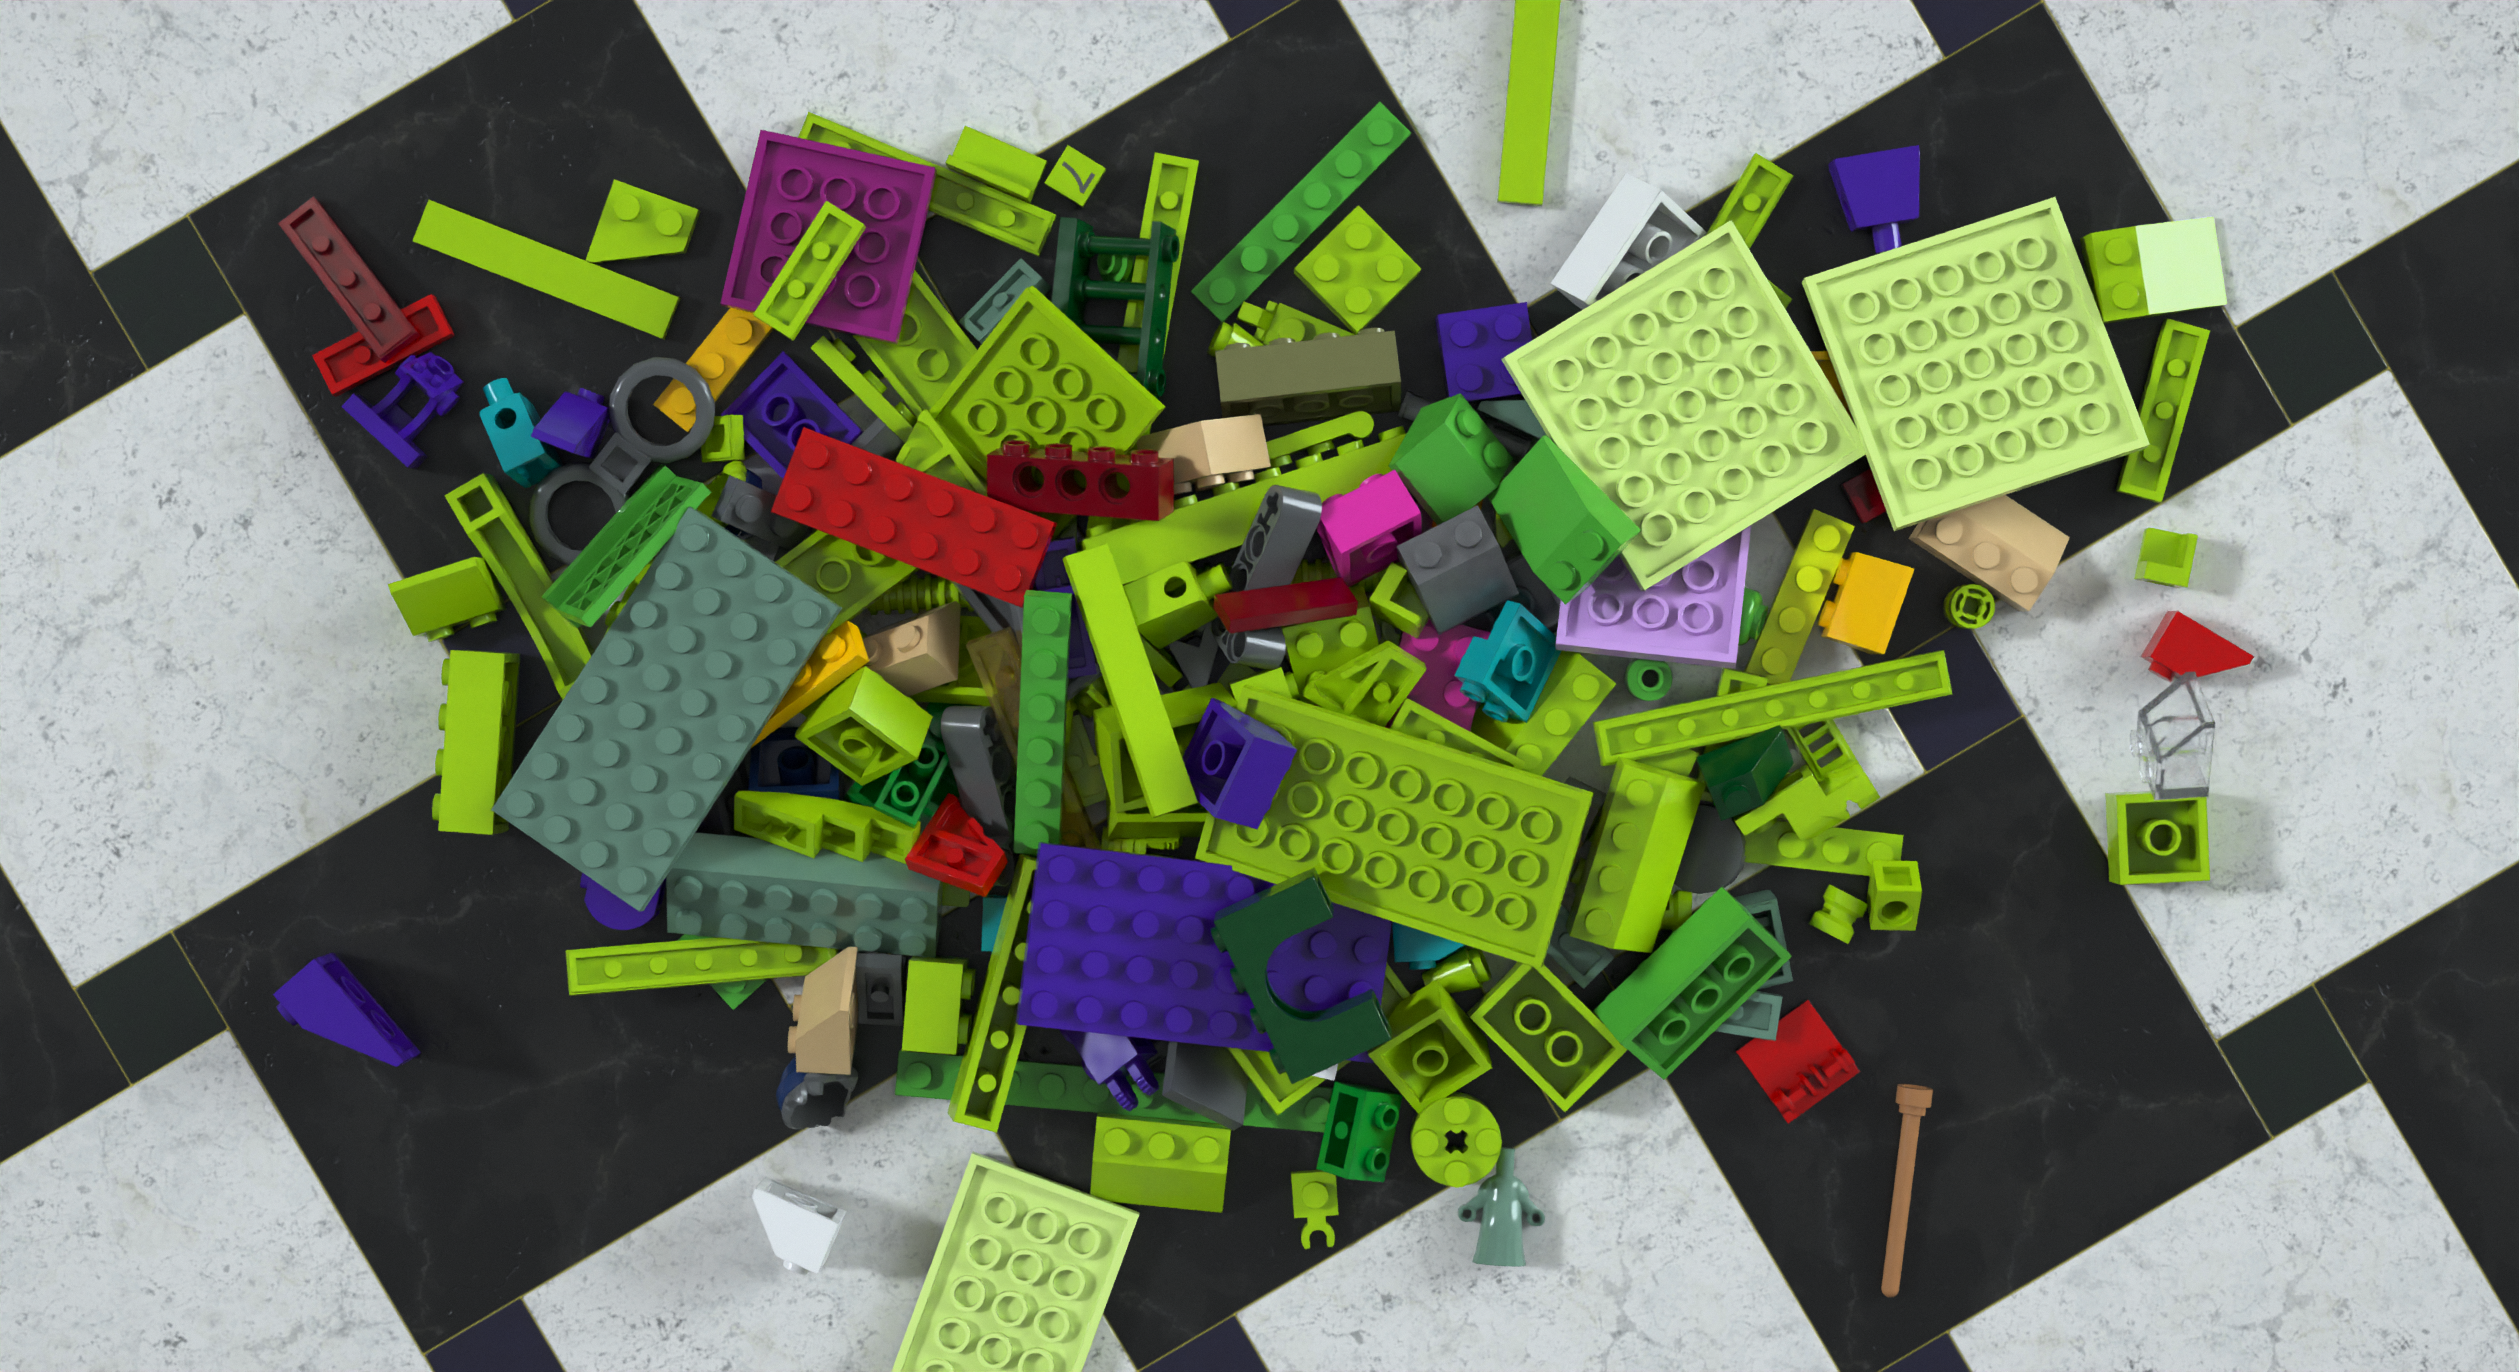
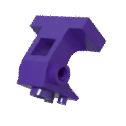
(391, 423)

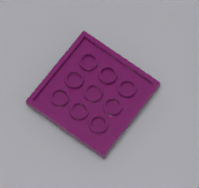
(783, 197)

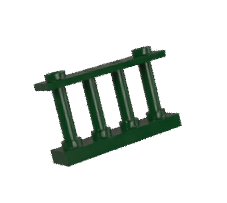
(1074, 288)

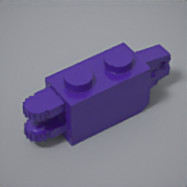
(1114, 1057)

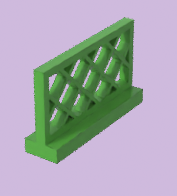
(624, 547)

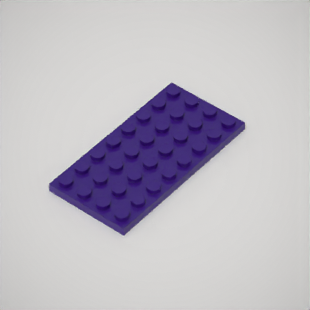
(1131, 951)

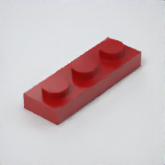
(355, 362)

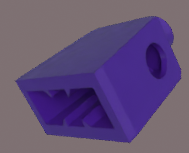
(1879, 192)

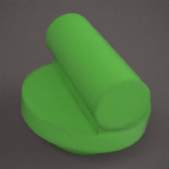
(1116, 267)

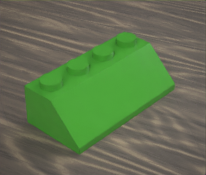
(1692, 983)

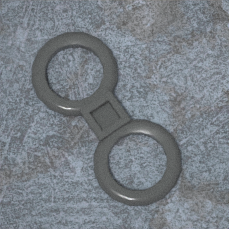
(626, 452)

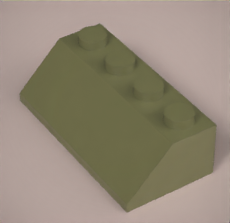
(1311, 377)

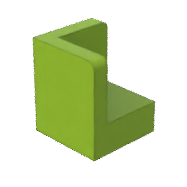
(2166, 557)
(1398, 602)

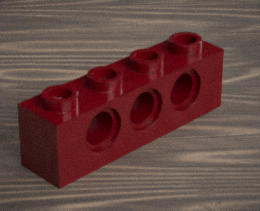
(1149, 479)

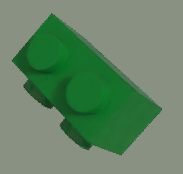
(1359, 1132)

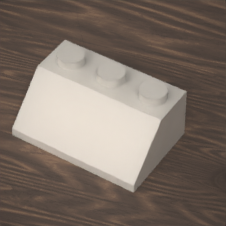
(1626, 239)

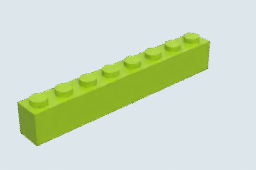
(1223, 521)

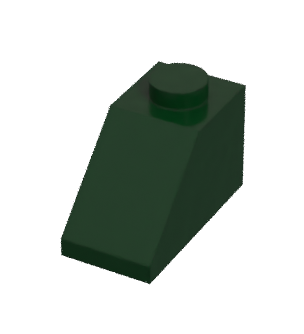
(1745, 771)

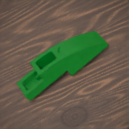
(915, 783)

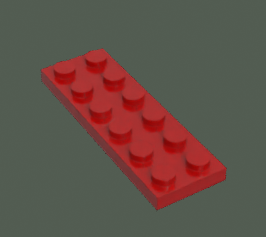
(913, 517)

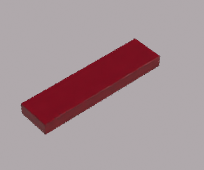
(349, 279)

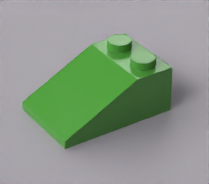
(1561, 520)

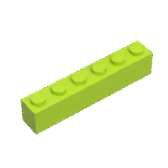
(994, 1034)

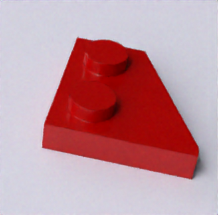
(957, 850)

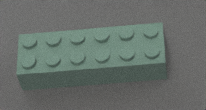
(781, 896)

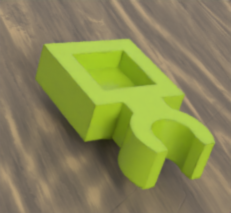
(1315, 1198)

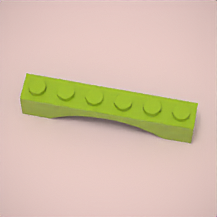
(523, 575)

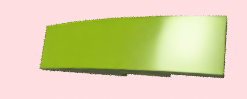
(815, 823)

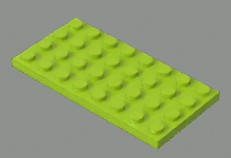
(1410, 830)

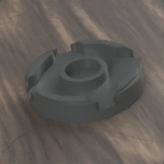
(1711, 854)

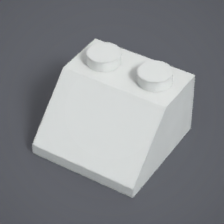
(797, 1225)

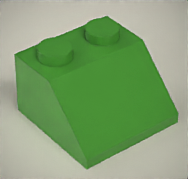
(1450, 458)

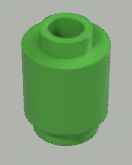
(1635, 686)

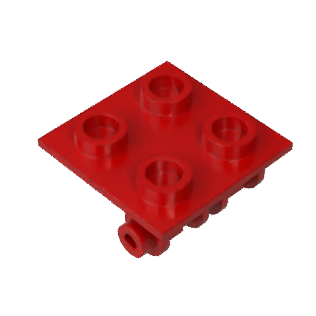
(1800, 1064)

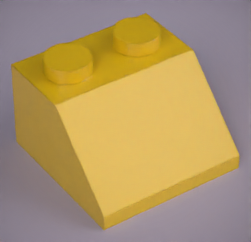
(1865, 602)

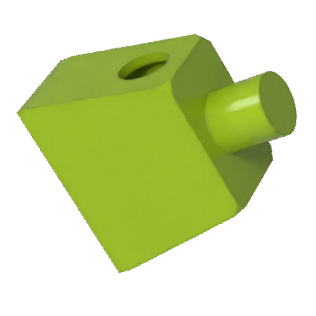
(1175, 601)

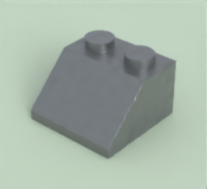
(1457, 570)

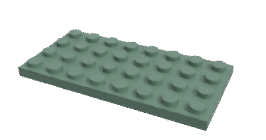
(666, 709)

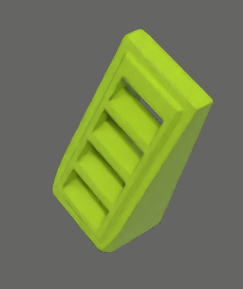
(1838, 741)

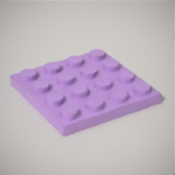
(1678, 620)

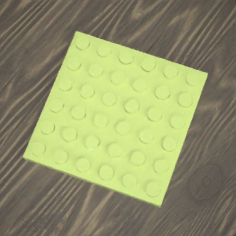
(1975, 363)
(1688, 402)

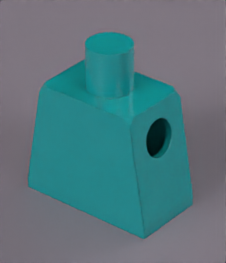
(509, 427)

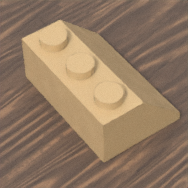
(1997, 548)

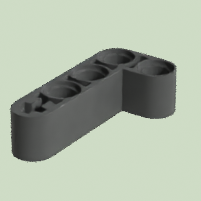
(1269, 560)
(983, 775)

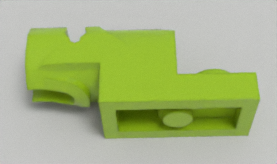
(1809, 804)

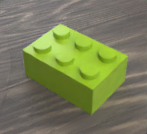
(1547, 1032)

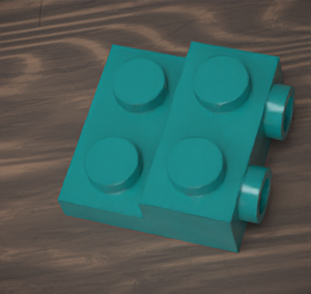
(1509, 665)

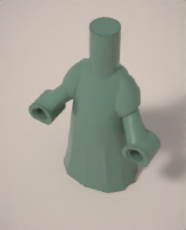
(1501, 1223)

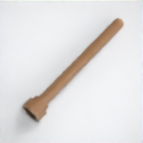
(1913, 1105)

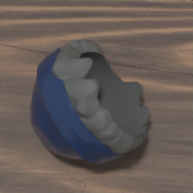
(813, 1097)

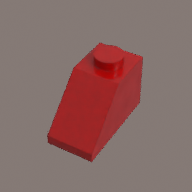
(2187, 646)

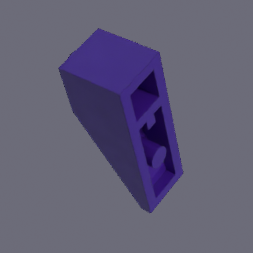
(575, 423)

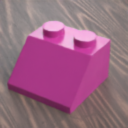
(1367, 526)

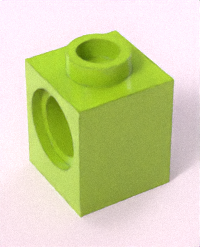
(1894, 895)

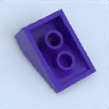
(780, 406)
(336, 1006)

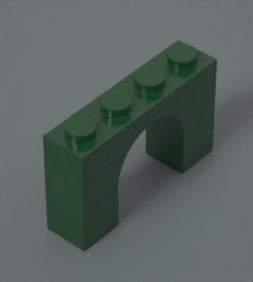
(1301, 1038)

